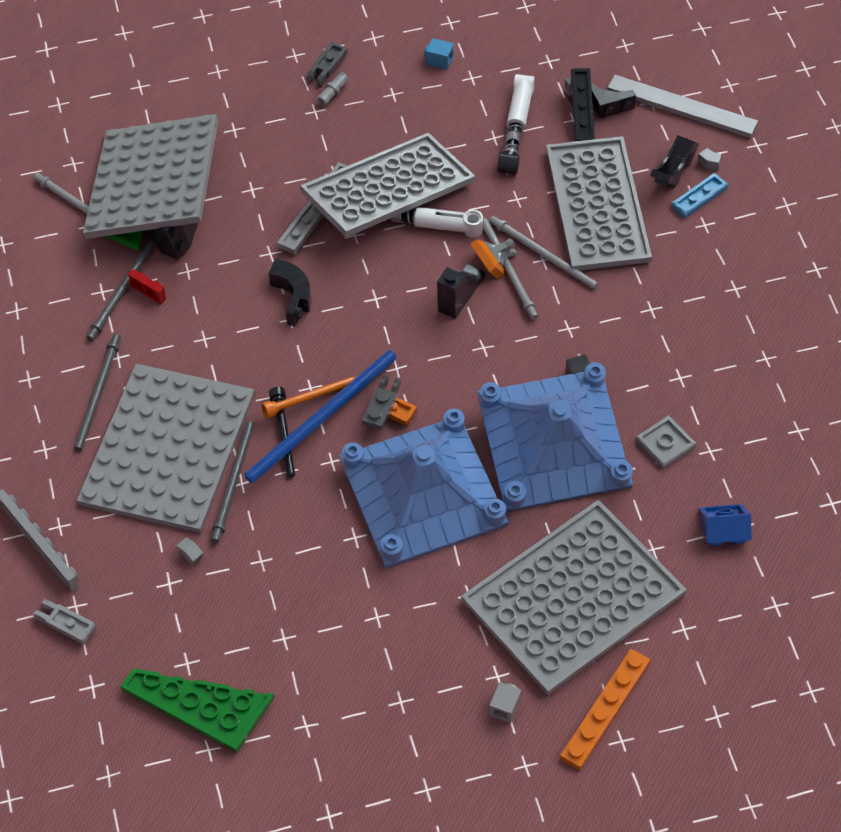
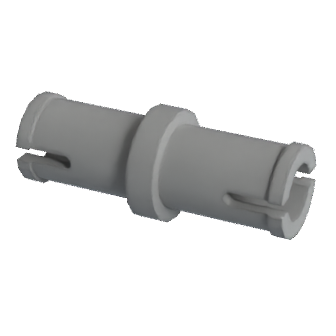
(332, 88)

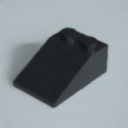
(174, 240)

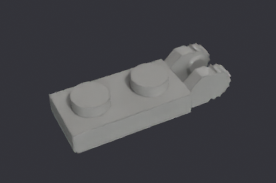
(66, 621)

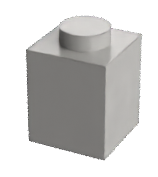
(505, 702)

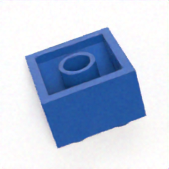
(725, 524)

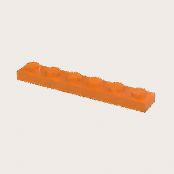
(605, 709)

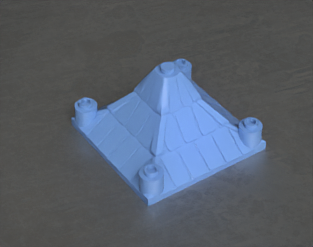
(554, 439)
(423, 490)

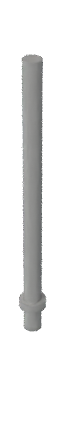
(46, 182)
(503, 226)
(528, 305)

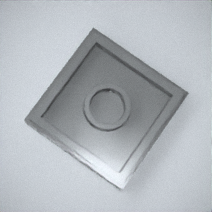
(666, 442)

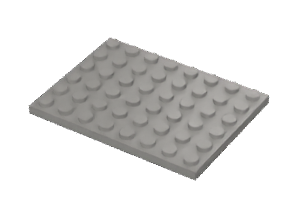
(152, 176)
(166, 448)
(573, 596)

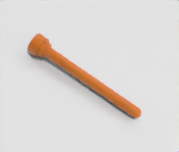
(270, 408)

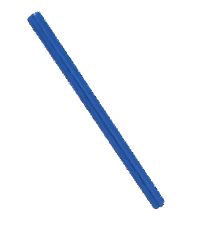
(319, 417)

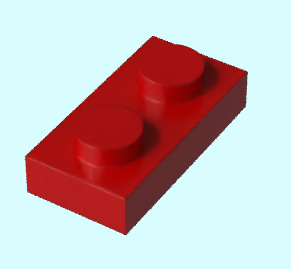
(147, 286)

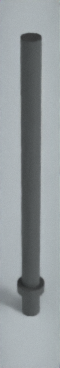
(96, 327)
(112, 348)
(219, 527)

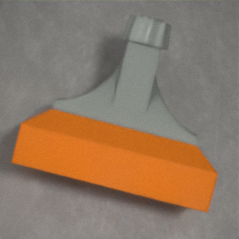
(494, 255)

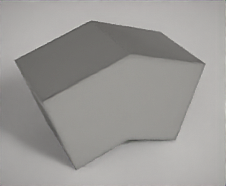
(709, 159)
(189, 550)

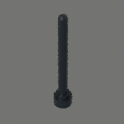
(279, 394)

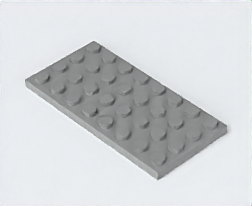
(387, 184)
(598, 203)

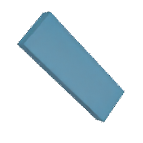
(699, 195)

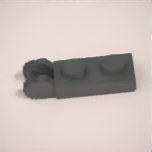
(327, 63)
(381, 404)

